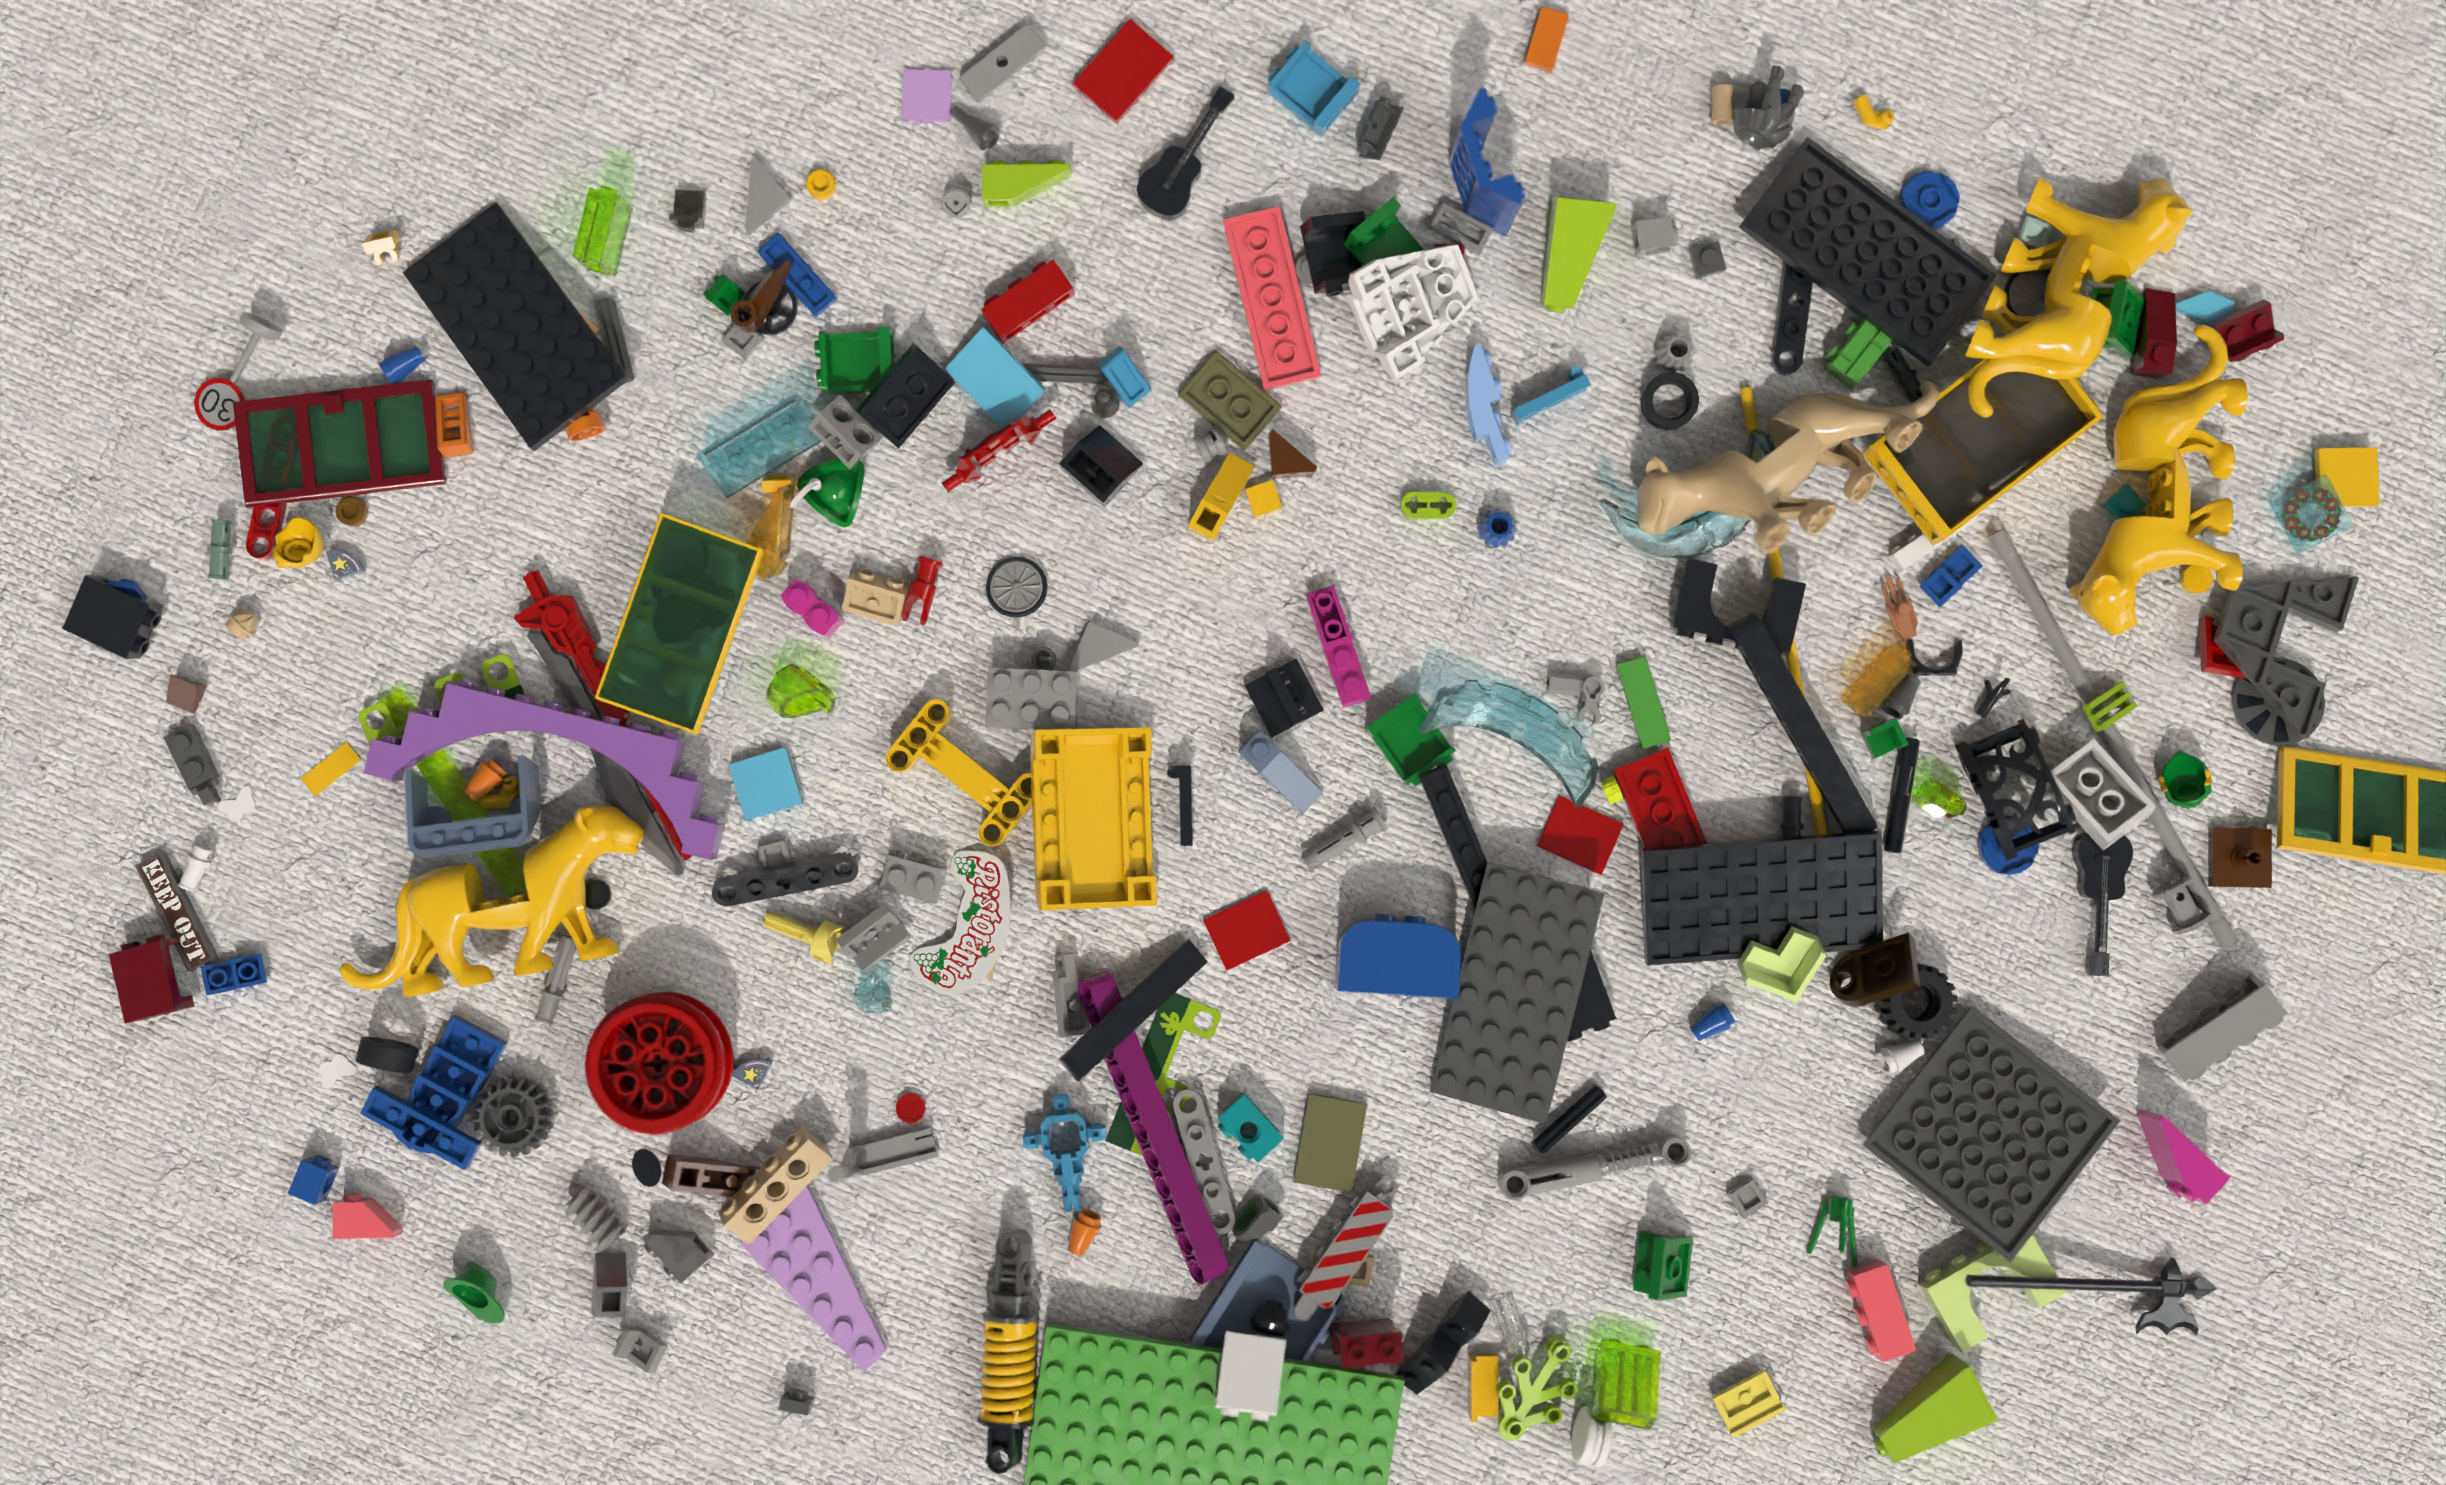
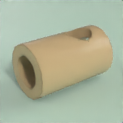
(1722, 104)

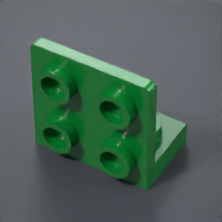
(1381, 236)

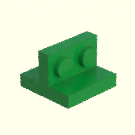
(2126, 311)
(1662, 1265)

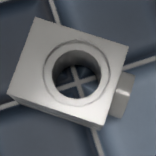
(1654, 236)

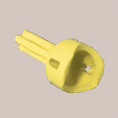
(822, 940)

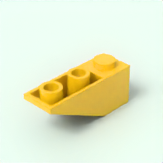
(1220, 498)

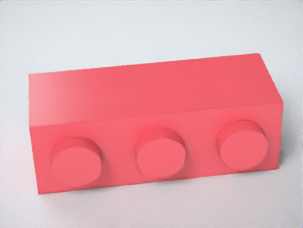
(1879, 1311)

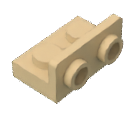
(875, 596)

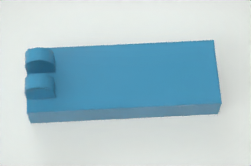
(1577, 385)

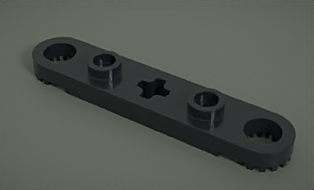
(1790, 323)
(803, 875)

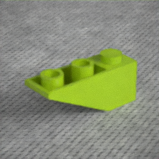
(1014, 183)

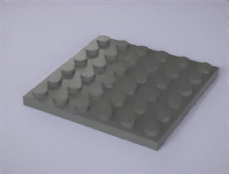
(1991, 1133)

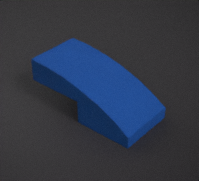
(1950, 575)

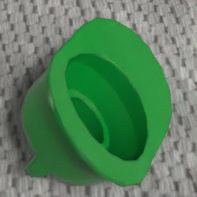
(476, 1291)

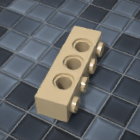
(772, 1200)

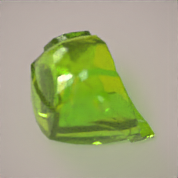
(798, 693)

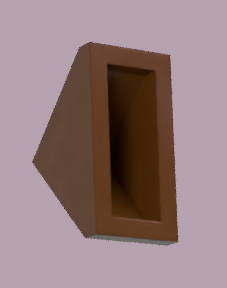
(1287, 460)

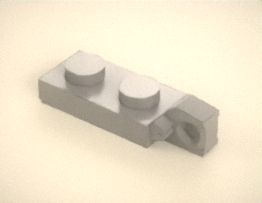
(1069, 1008)

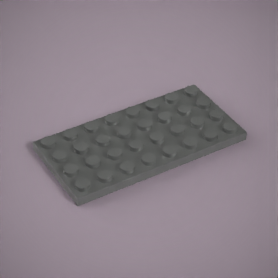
(1517, 992)

